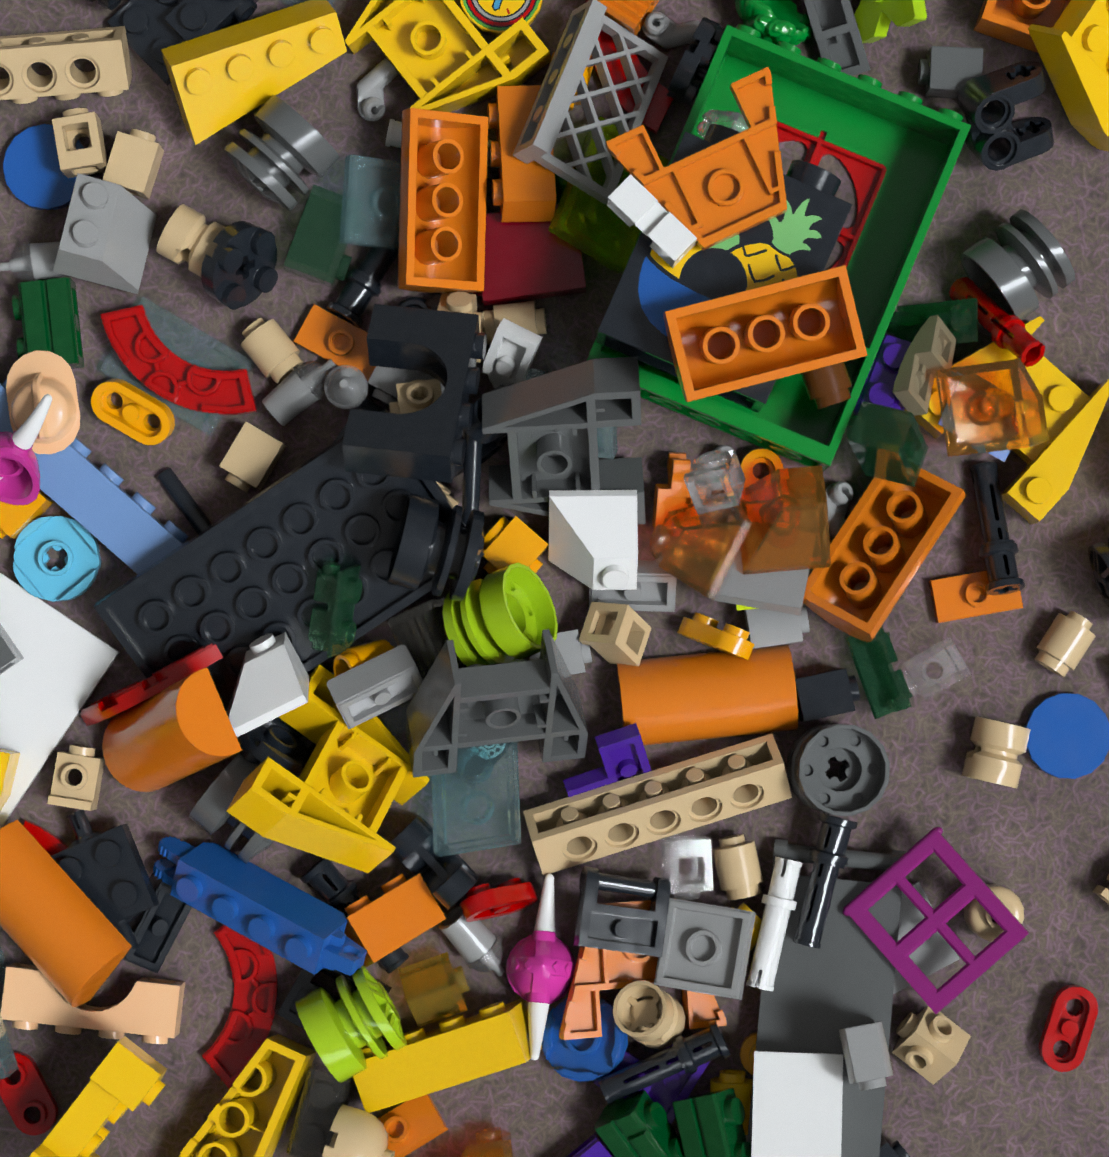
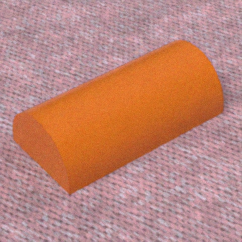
(442, 201)
(764, 334)
(880, 552)
(709, 695)
(169, 735)
(54, 919)

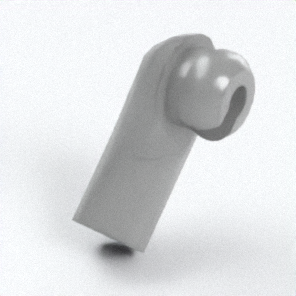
(370, 90)

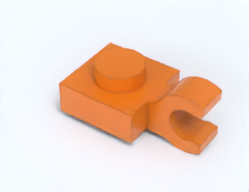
(675, 493)

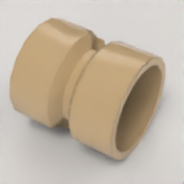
(188, 238)
(996, 752)
(648, 1014)

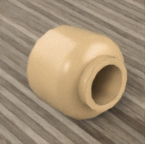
(981, 922)

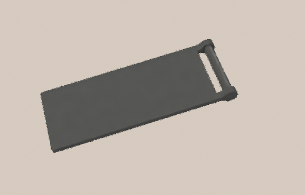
(834, 989)

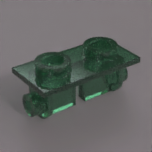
(957, 315)
(334, 628)
(883, 686)

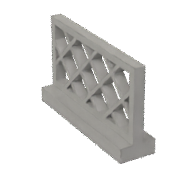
(558, 92)

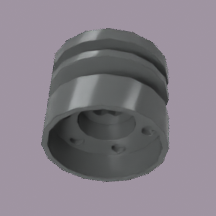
(281, 153)
(1024, 261)
(861, 776)
(212, 807)

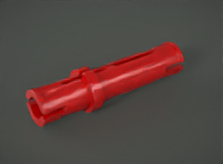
(1022, 345)

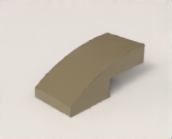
(929, 351)

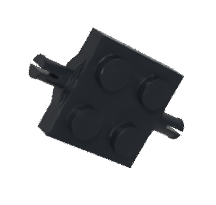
(109, 873)

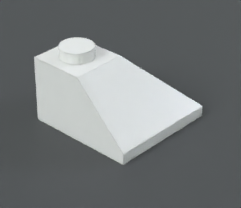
(595, 536)
(267, 684)

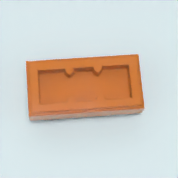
(335, 340)
(966, 597)
(412, 1125)

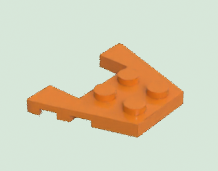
(721, 186)
(610, 969)

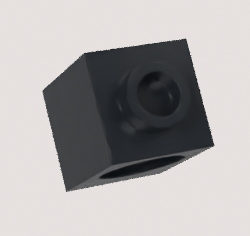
(826, 694)

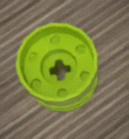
(500, 617)
(347, 1025)

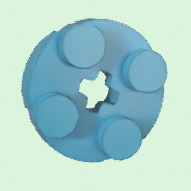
(31, 557)

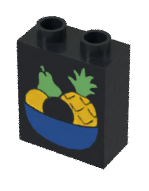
(764, 255)

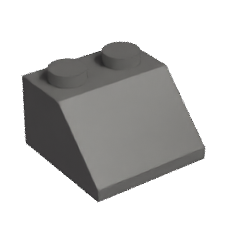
(105, 235)

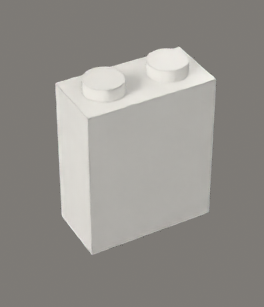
(797, 1104)

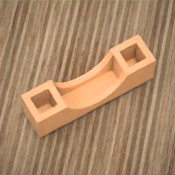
(148, 1010)

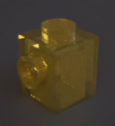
(434, 989)

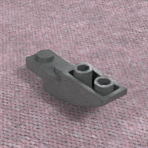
(838, 34)

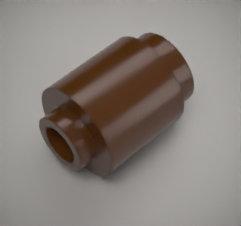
(827, 384)

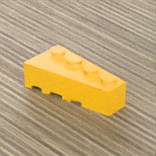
(247, 63)
(446, 1056)
(257, 1104)

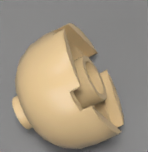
(357, 1135)

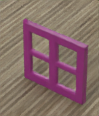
(935, 920)

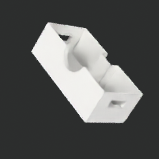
(639, 207)

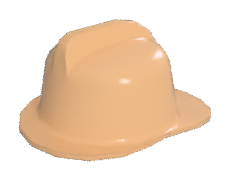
(28, 382)

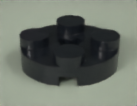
(695, 62)
(239, 245)
(277, 742)

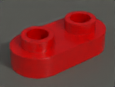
(503, 900)
(1073, 1029)
(29, 1092)

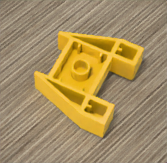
(444, 52)
(1078, 66)
(1070, 425)
(339, 793)
(118, 1083)

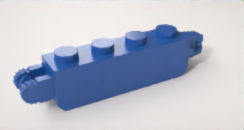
(258, 906)

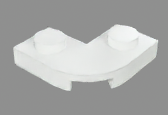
(510, 354)

